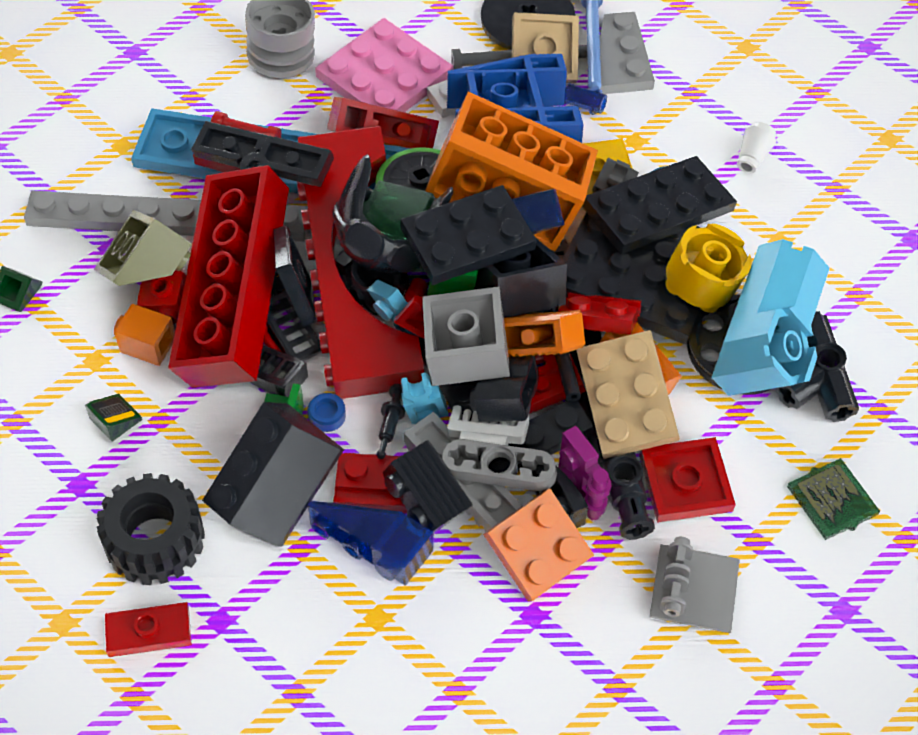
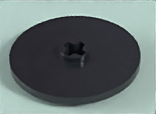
(497, 15)

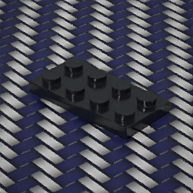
(658, 204)

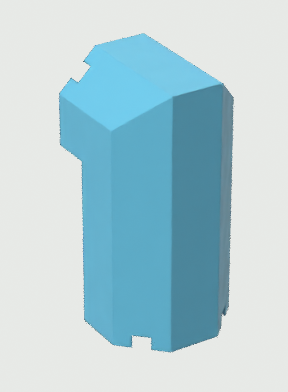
(772, 321)

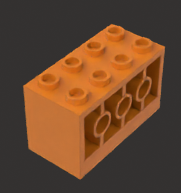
(499, 148)

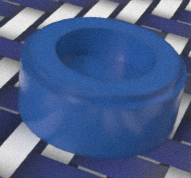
(327, 412)

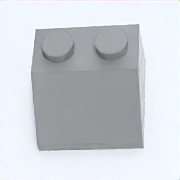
(465, 336)

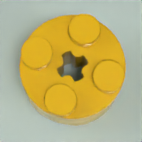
(707, 267)

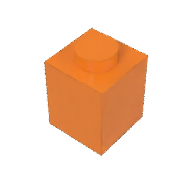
(144, 334)

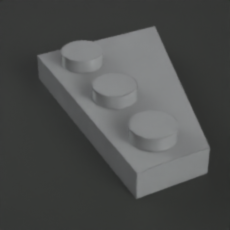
(623, 55)

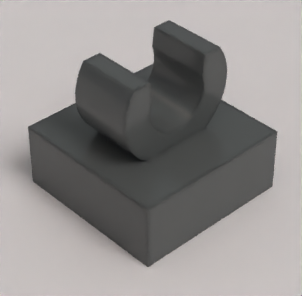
(614, 173)

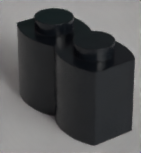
(507, 396)

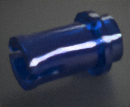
(585, 99)

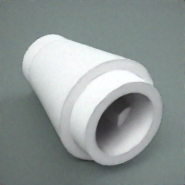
(755, 146)

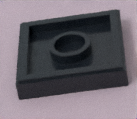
(294, 275)

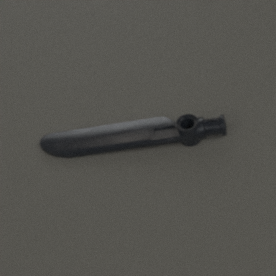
(626, 497)

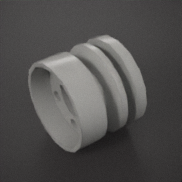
(280, 36)

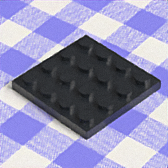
(640, 275)

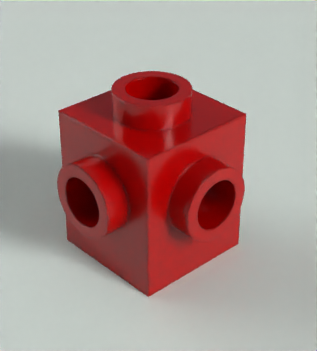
(163, 294)

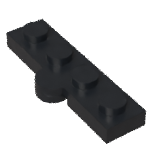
(251, 149)

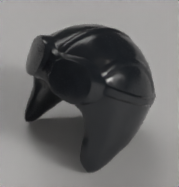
(364, 241)

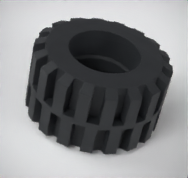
(145, 501)

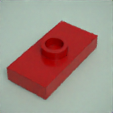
(147, 629)

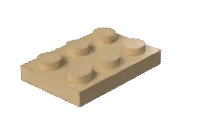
(627, 394)

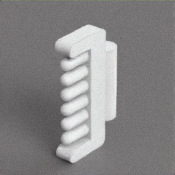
(485, 431)

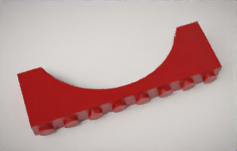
(362, 349)

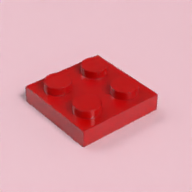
(687, 480)

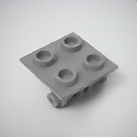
(694, 587)

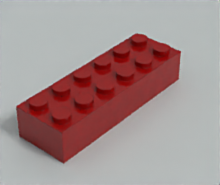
(229, 278)

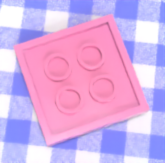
(384, 68)

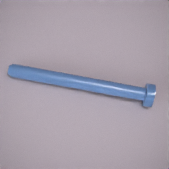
(593, 43)

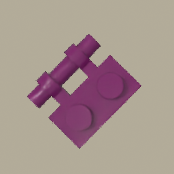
(581, 466)

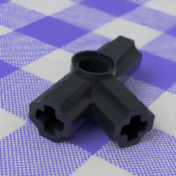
(828, 382)

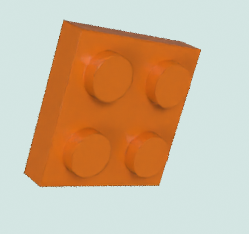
(538, 545)

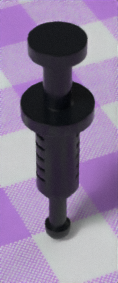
(392, 412)

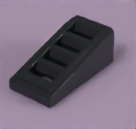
(282, 302)
(295, 371)

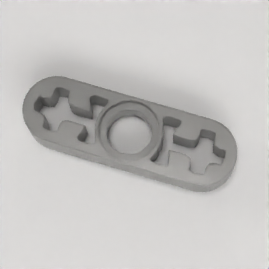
(509, 478)

